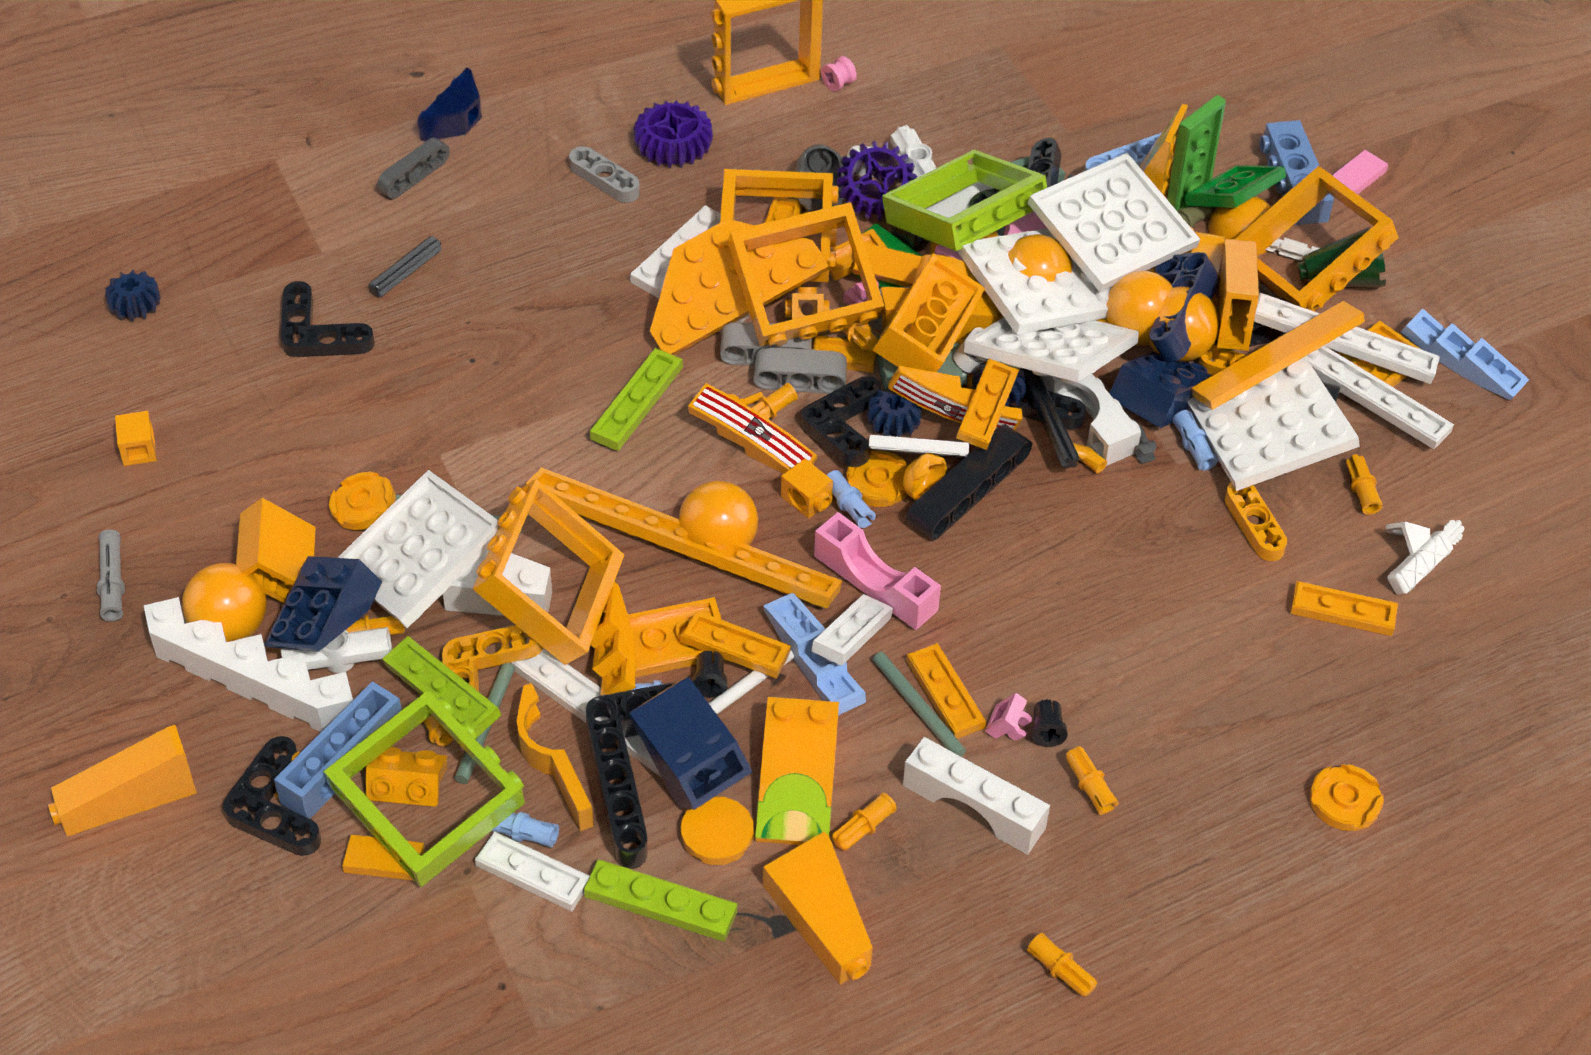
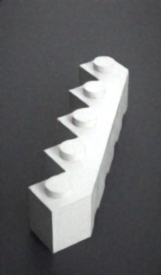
(245, 667)

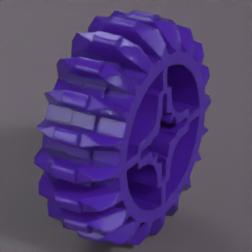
(673, 133)
(870, 157)

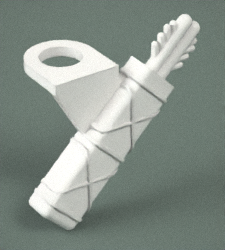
(1424, 551)

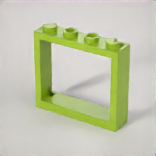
(907, 203)
(462, 838)

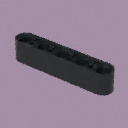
(968, 482)

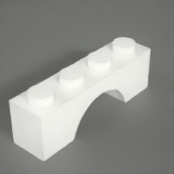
(1112, 431)
(1011, 812)

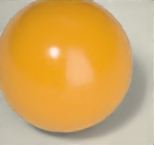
(1233, 221)
(1041, 256)
(1137, 302)
(1200, 318)
(719, 515)
(226, 597)

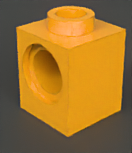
(135, 438)
(807, 488)

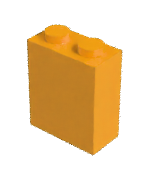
(273, 546)

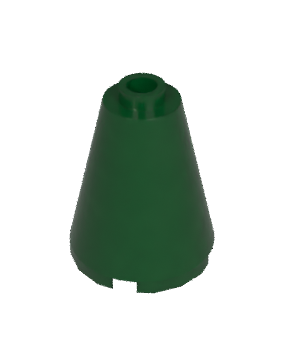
(1318, 260)

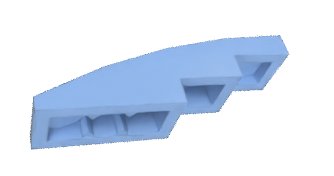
(1459, 353)
(799, 629)

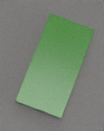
(1195, 150)

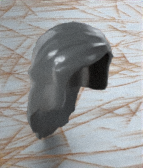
(819, 160)

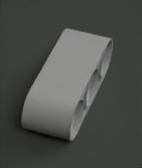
(741, 344)
(802, 368)

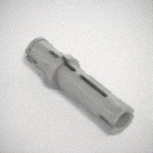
(110, 585)

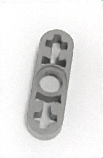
(620, 185)

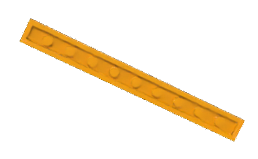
(666, 532)

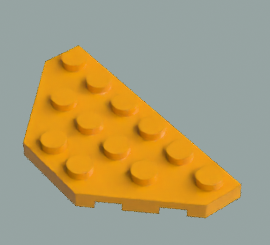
(705, 291)

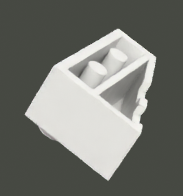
(525, 574)

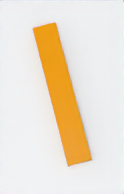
(1277, 355)

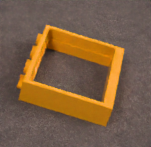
(772, 78)
(783, 185)
(793, 228)
(1341, 270)
(582, 539)

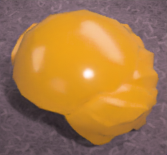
(923, 474)

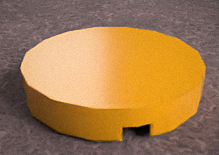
(879, 479)
(361, 500)
(1346, 797)
(717, 831)

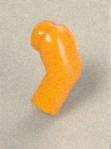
(1090, 458)

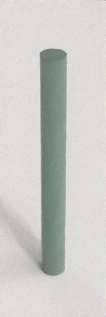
(496, 695)
(918, 704)

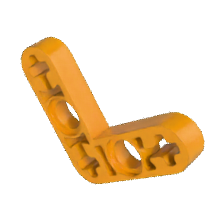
(468, 664)

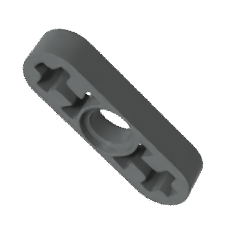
(427, 159)

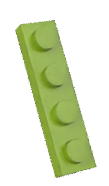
(636, 399)
(426, 673)
(661, 900)

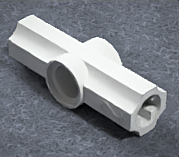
(918, 153)
(347, 650)

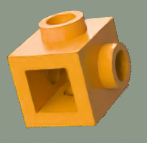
(805, 295)

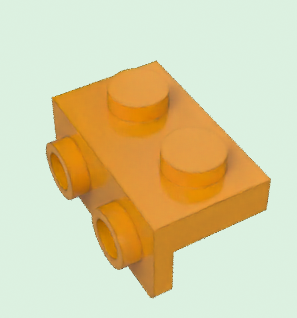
(406, 777)

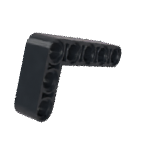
(618, 766)

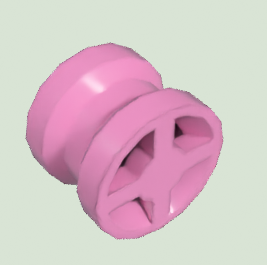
(839, 73)

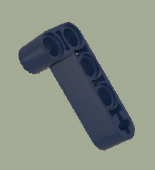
(1190, 271)

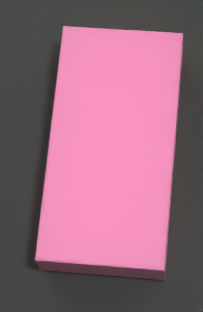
(1361, 171)

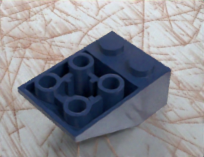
(1157, 387)
(323, 603)
(689, 744)

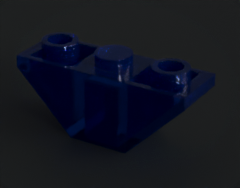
(453, 110)

